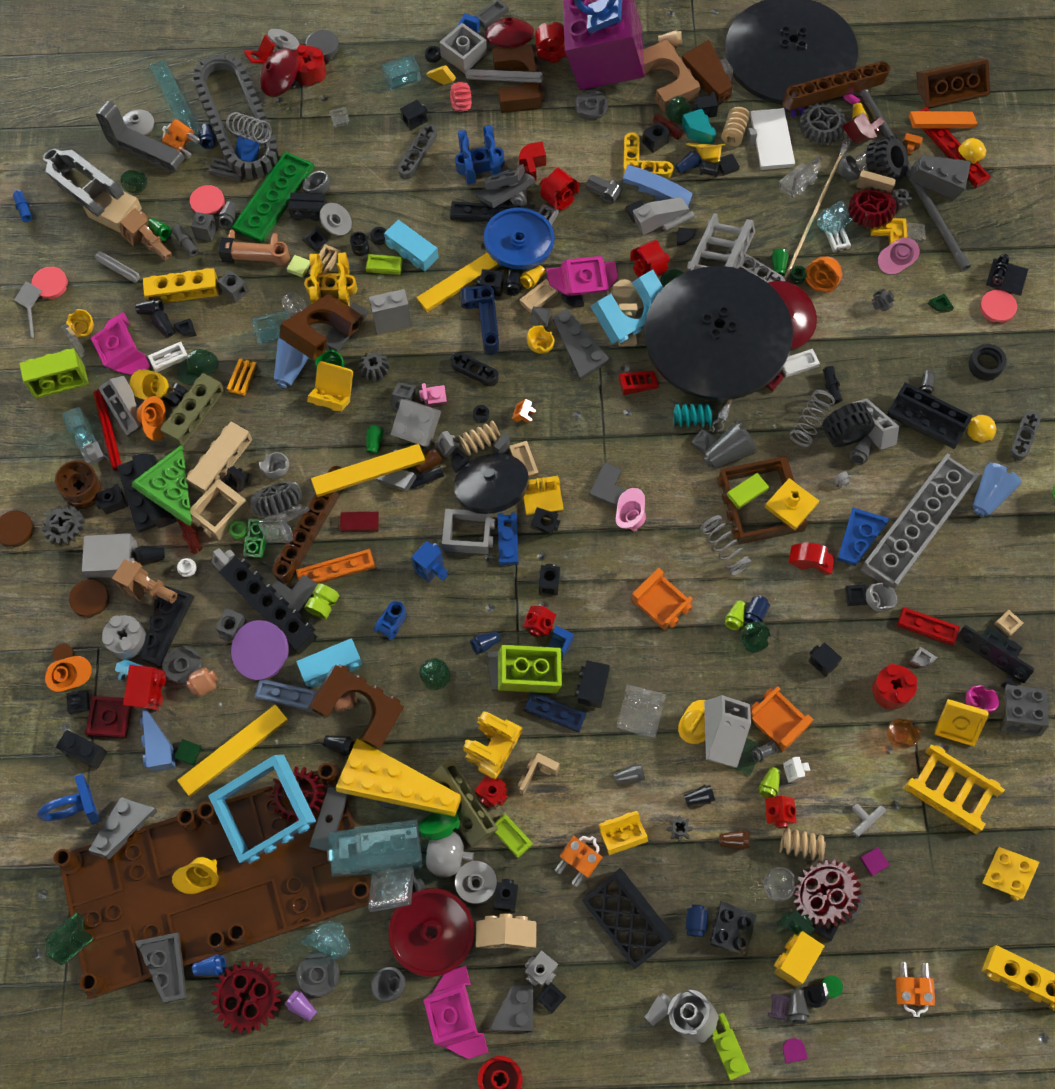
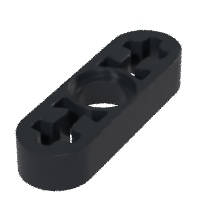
(478, 376)

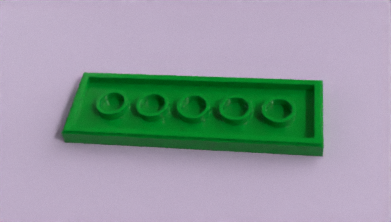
(272, 197)

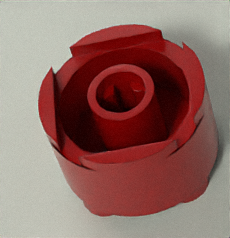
(550, 42)
(310, 65)
(559, 189)
(648, 258)
(895, 676)
(496, 1066)

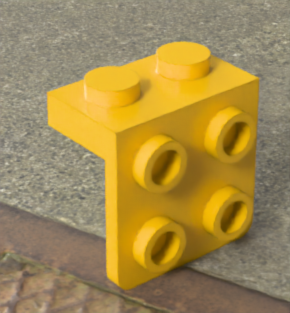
(332, 386)

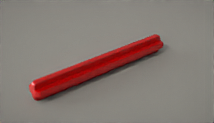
(107, 430)

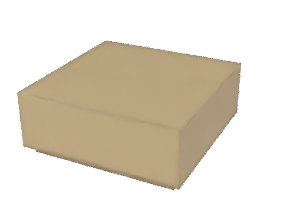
(1008, 623)

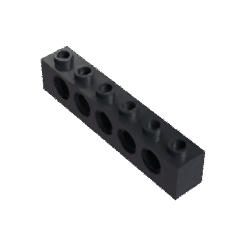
(235, 570)

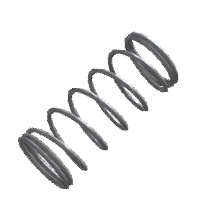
(252, 129)
(804, 434)
(742, 561)

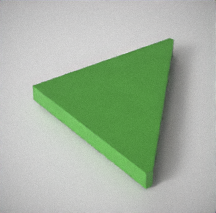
(167, 485)

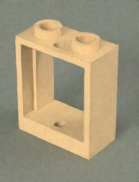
(234, 514)

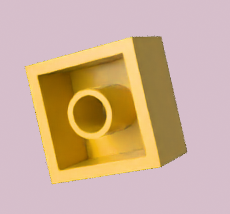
(798, 959)

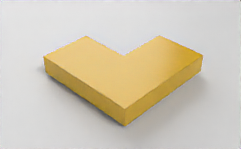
(895, 230)

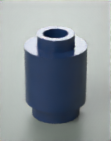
(757, 609)
(696, 921)

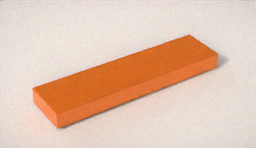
(943, 119)
(338, 567)

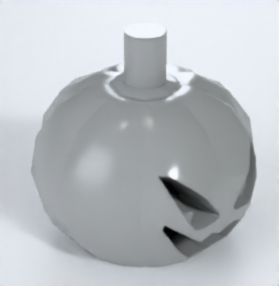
(446, 855)

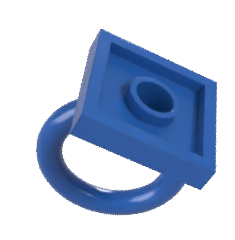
(601, 13)
(83, 802)

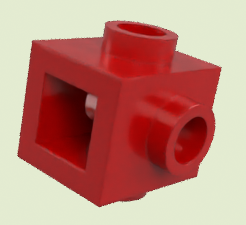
(539, 621)
(488, 786)
(780, 811)

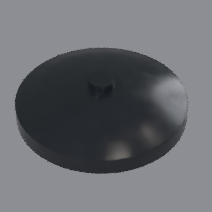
(491, 483)

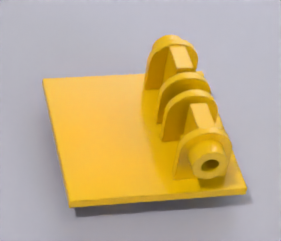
(544, 494)
(1010, 873)

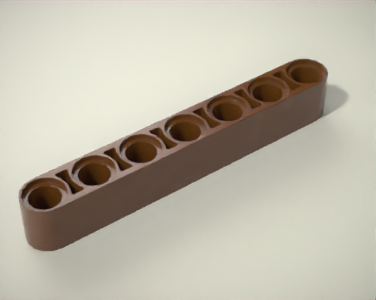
(836, 85)
(304, 531)

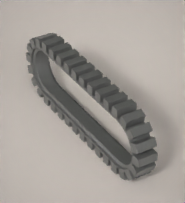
(235, 66)

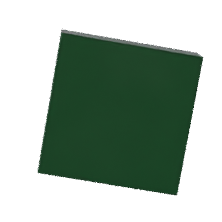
(188, 752)

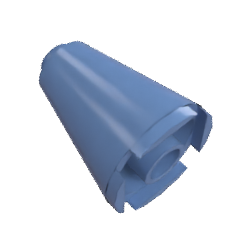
(287, 364)
(994, 489)

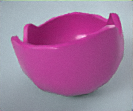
(981, 698)

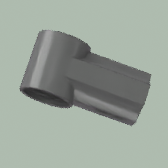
(607, 190)

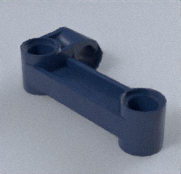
(474, 298)

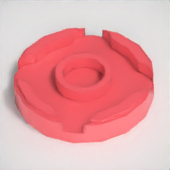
(207, 200)
(51, 282)
(998, 306)

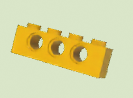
(189, 290)
(1041, 977)

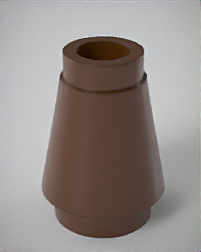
(432, 459)
(735, 839)

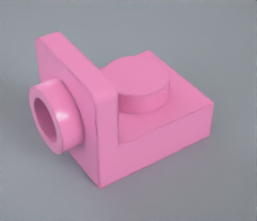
(433, 395)

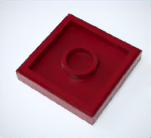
(108, 717)

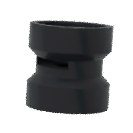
(359, 243)
(175, 396)

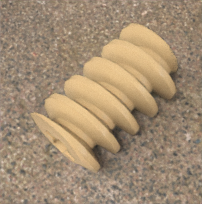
(735, 126)
(480, 437)
(803, 844)

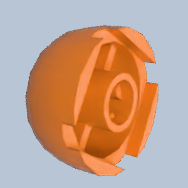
(824, 274)

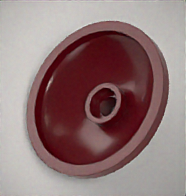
(509, 32)
(278, 72)

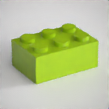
(54, 373)
(529, 669)

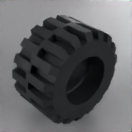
(887, 157)
(848, 424)

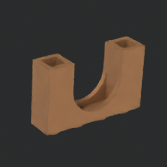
(664, 57)

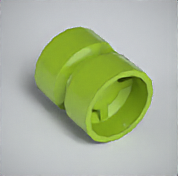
(320, 604)

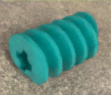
(692, 415)

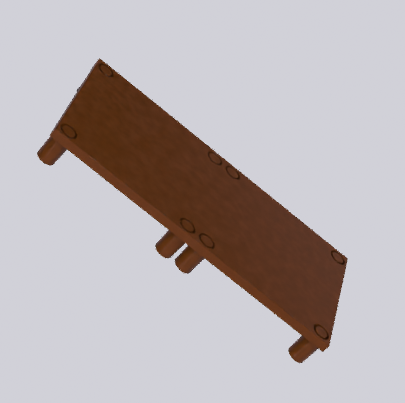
(135, 895)

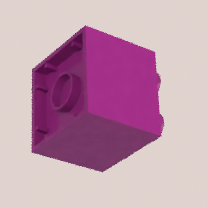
(607, 54)

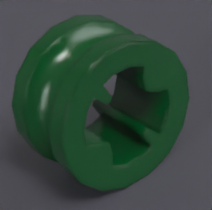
(797, 279)

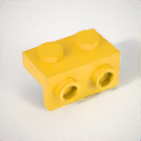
(623, 832)

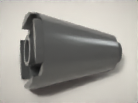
(730, 447)

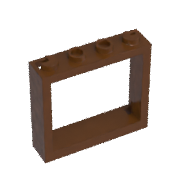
(777, 464)

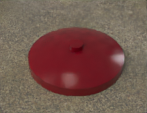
(801, 312)
(431, 932)

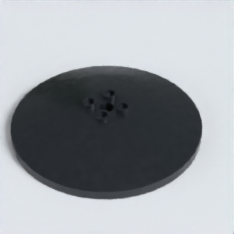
(767, 60)
(711, 359)

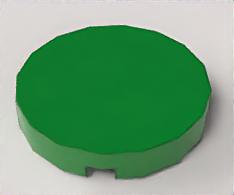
(438, 826)

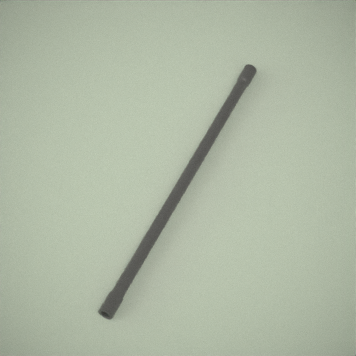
(959, 256)

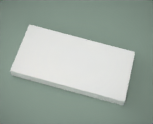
(772, 139)

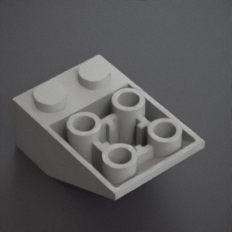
(726, 729)

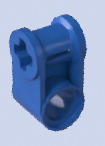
(388, 623)

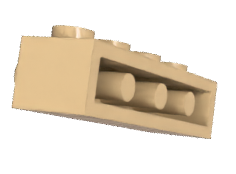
(220, 457)

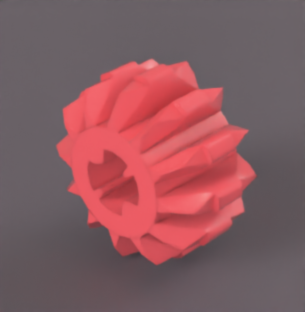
(460, 96)

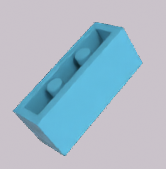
(411, 245)
(317, 666)

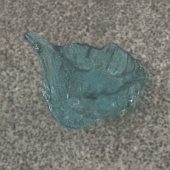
(834, 218)
(329, 939)

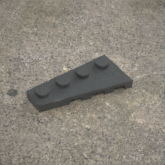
(582, 349)

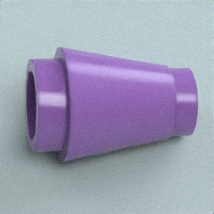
(300, 1006)

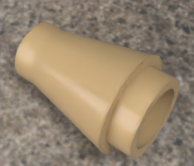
(673, 37)

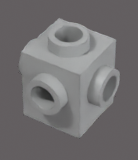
(541, 961)

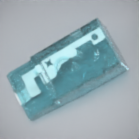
(374, 848)

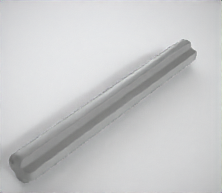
(496, 75)

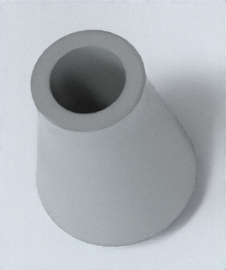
(658, 1009)

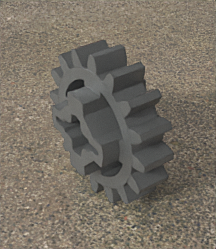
(60, 524)

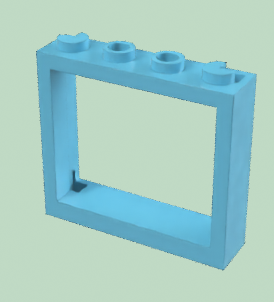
(294, 793)

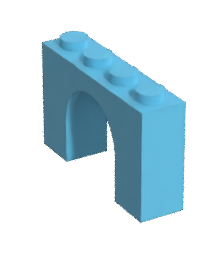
(614, 321)

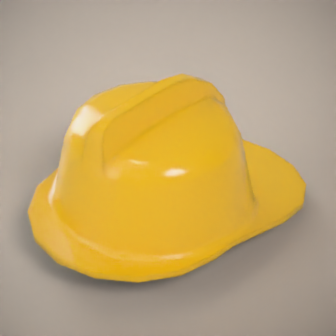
(709, 152)
(148, 384)
(692, 724)
(196, 876)

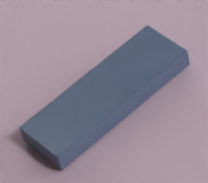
(284, 694)

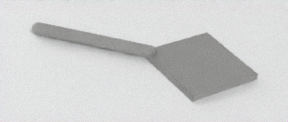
(27, 297)

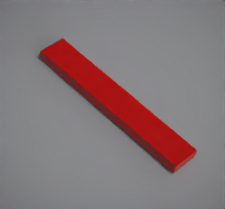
(950, 147)

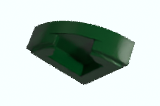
(941, 304)

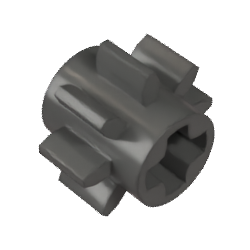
(901, 198)
(883, 300)
(679, 835)

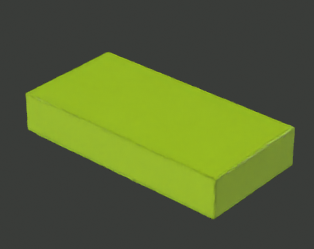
(384, 264)
(747, 491)
(512, 836)

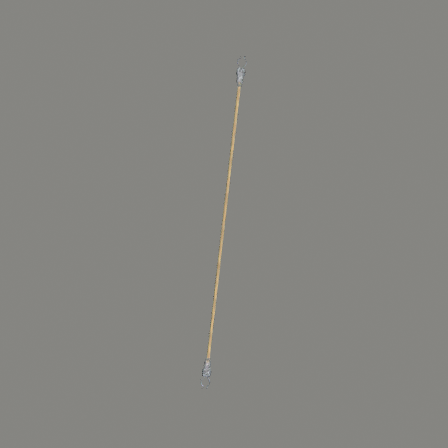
(845, 145)

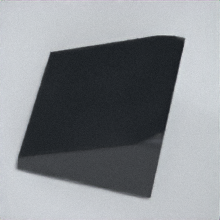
(315, 239)

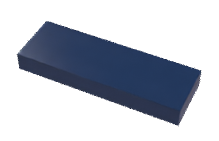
(555, 712)

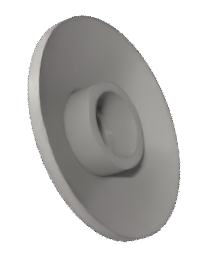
(283, 39)
(139, 121)
(335, 219)
(475, 871)

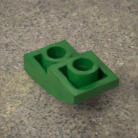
(255, 541)

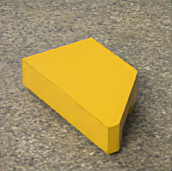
(442, 75)

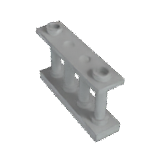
(739, 246)

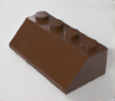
(954, 82)

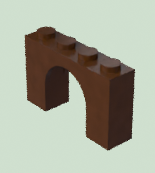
(523, 96)
(327, 310)
(384, 708)

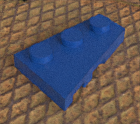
(859, 535)

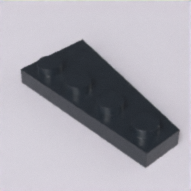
(164, 626)

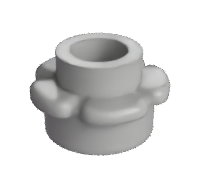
(842, 479)

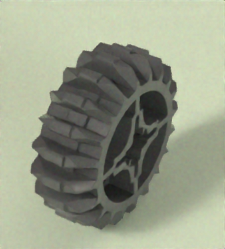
(824, 119)
(276, 498)

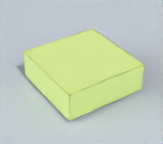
(298, 266)

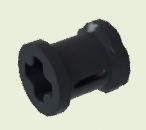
(709, 168)

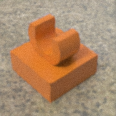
(912, 141)
(522, 410)

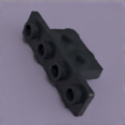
(996, 650)

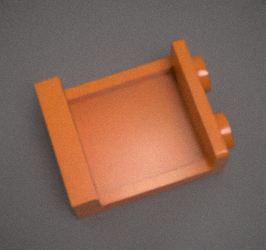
(661, 600)
(779, 719)

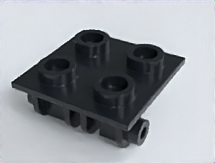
(1007, 275)
(732, 929)

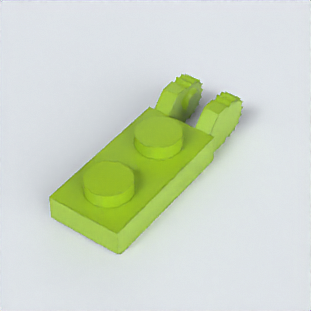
(729, 1050)

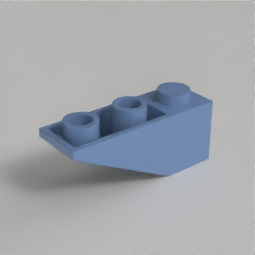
(158, 749)

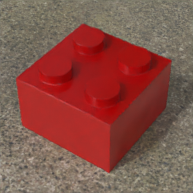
(144, 687)

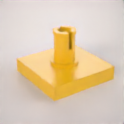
(792, 504)
(961, 722)

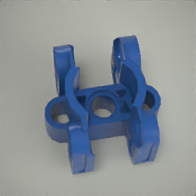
(478, 160)

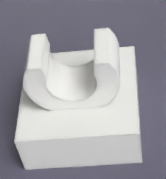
(795, 769)

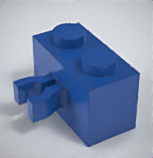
(429, 562)

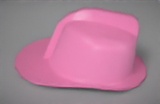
(898, 255)
(631, 509)

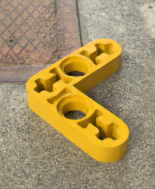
(661, 165)

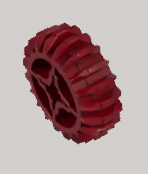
(872, 208)
(282, 795)

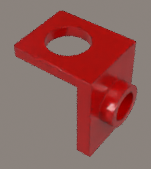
(265, 50)

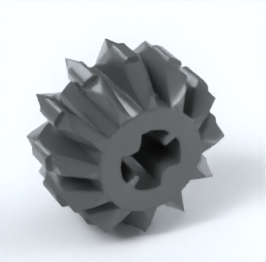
(373, 366)

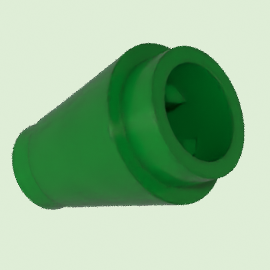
(159, 229)
(779, 260)
(374, 436)

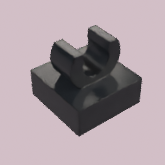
(236, 478)
(78, 702)

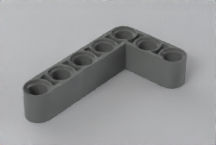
(135, 142)

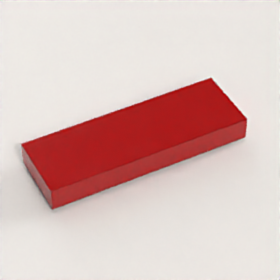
(928, 626)

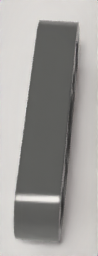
(1019, 440)

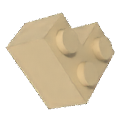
(506, 932)

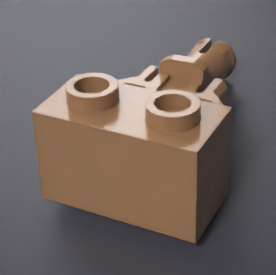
(135, 230)
(135, 582)

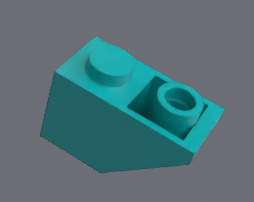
(698, 128)

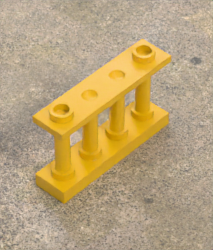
(936, 798)

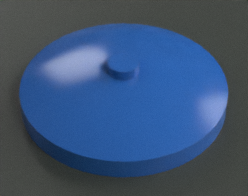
(519, 238)

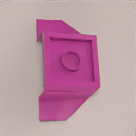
(583, 276)
(118, 348)
(452, 1016)

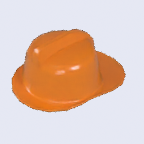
(151, 416)
(68, 673)

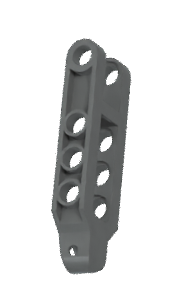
(62, 161)

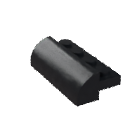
(929, 415)
(144, 511)

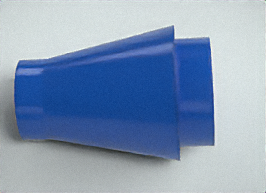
(210, 966)

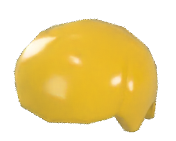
(972, 150)
(80, 323)
(540, 340)
(981, 428)

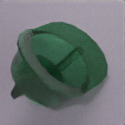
(197, 362)

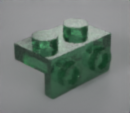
(796, 923)
(67, 939)

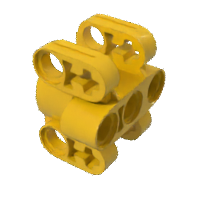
(321, 281)
(503, 740)

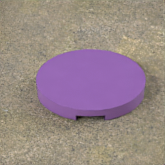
(259, 650)

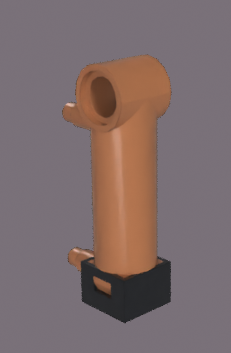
(273, 252)

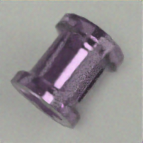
(778, 1007)

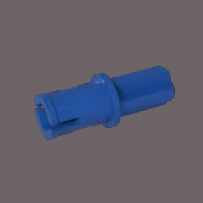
(22, 206)

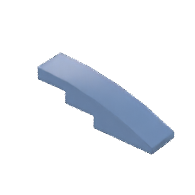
(655, 185)

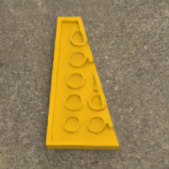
(385, 779)

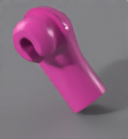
(851, 98)

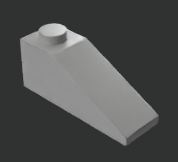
(658, 213)
(121, 402)
(885, 430)

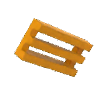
(245, 364)

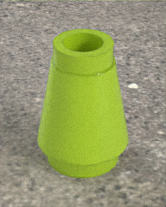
(736, 615)
(770, 784)

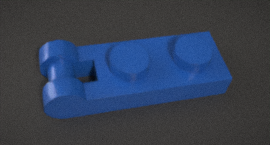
(508, 539)

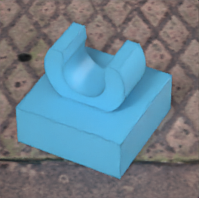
(123, 668)

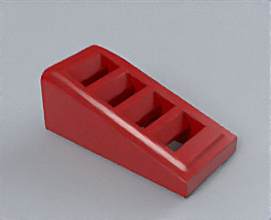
(630, 377)

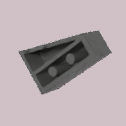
(941, 175)

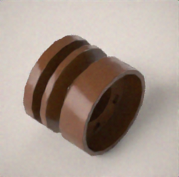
(78, 484)

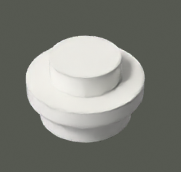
(186, 567)

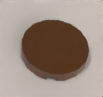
(15, 528)
(89, 598)

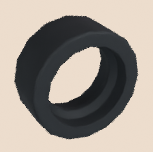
(993, 351)

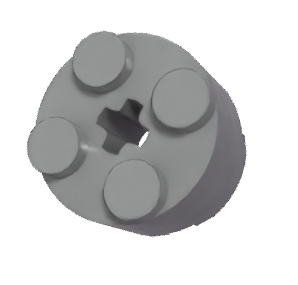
(124, 637)
(693, 1016)

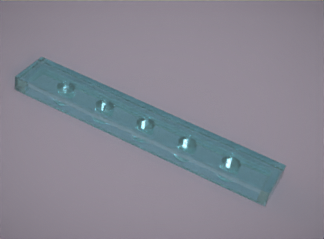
(174, 95)

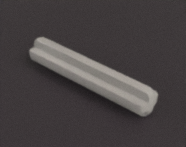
(117, 266)

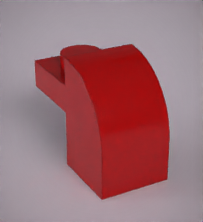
(532, 156)
(811, 556)

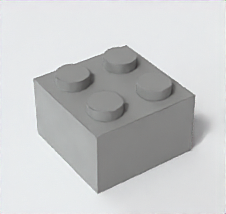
(463, 47)
(415, 422)

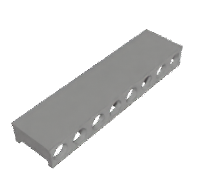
(919, 522)

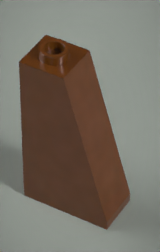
(708, 71)

